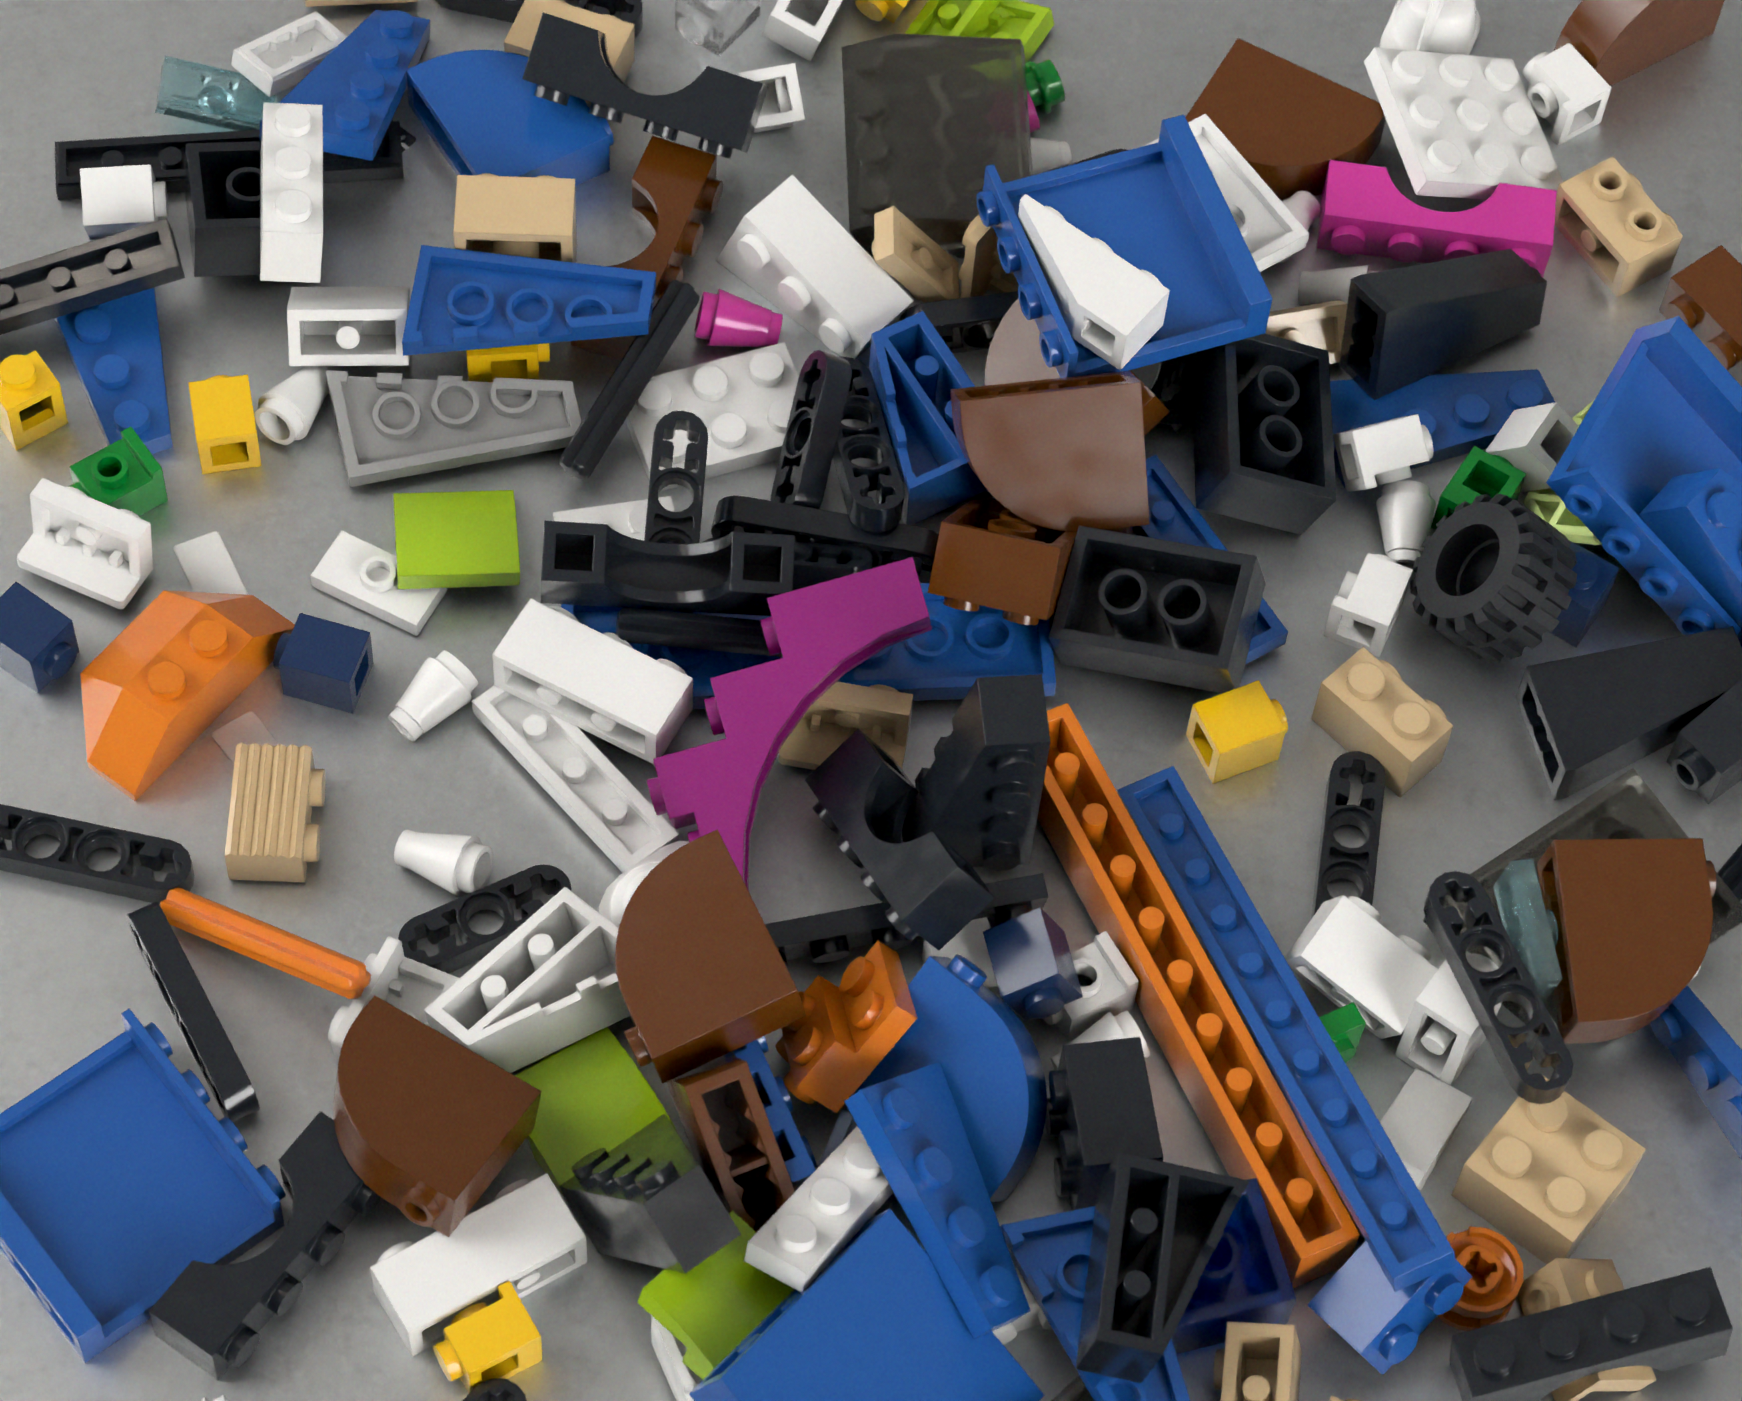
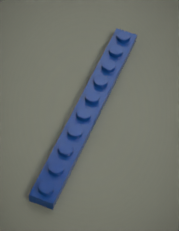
(1289, 1033)

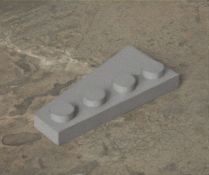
(424, 426)

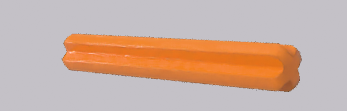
(266, 943)

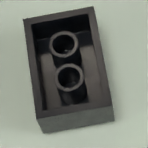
(1263, 432)
(1157, 610)

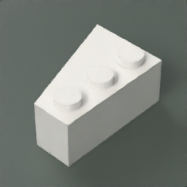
(813, 270)
(536, 988)

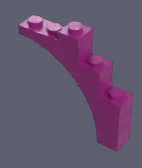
(821, 638)

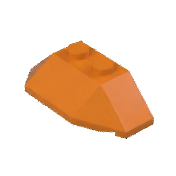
(172, 680)

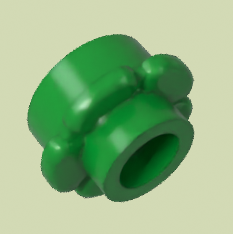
(1044, 85)

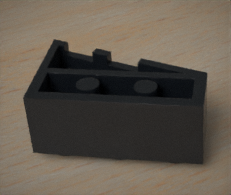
(1146, 1258)

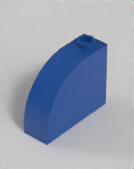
(495, 125)
(986, 1062)

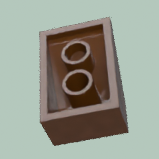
(1000, 562)

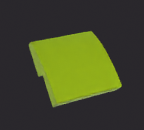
(986, 19)
(456, 539)
(587, 1103)
(714, 1302)

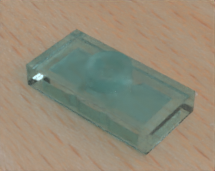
(209, 95)
(1529, 924)

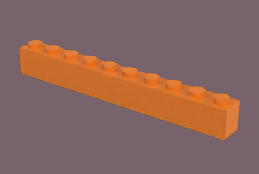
(1189, 1006)

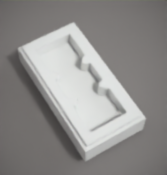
(287, 53)
(368, 580)

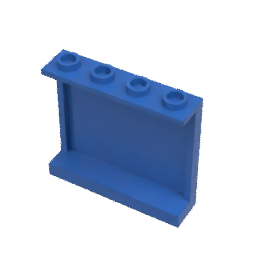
(1159, 215)
(1655, 418)
(122, 1184)
(869, 1332)

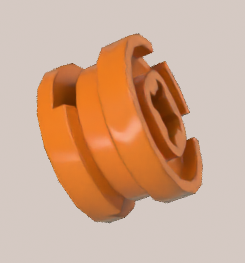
(1494, 1281)

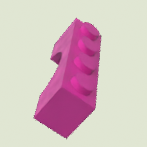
(1373, 218)

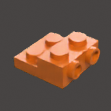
(846, 1028)

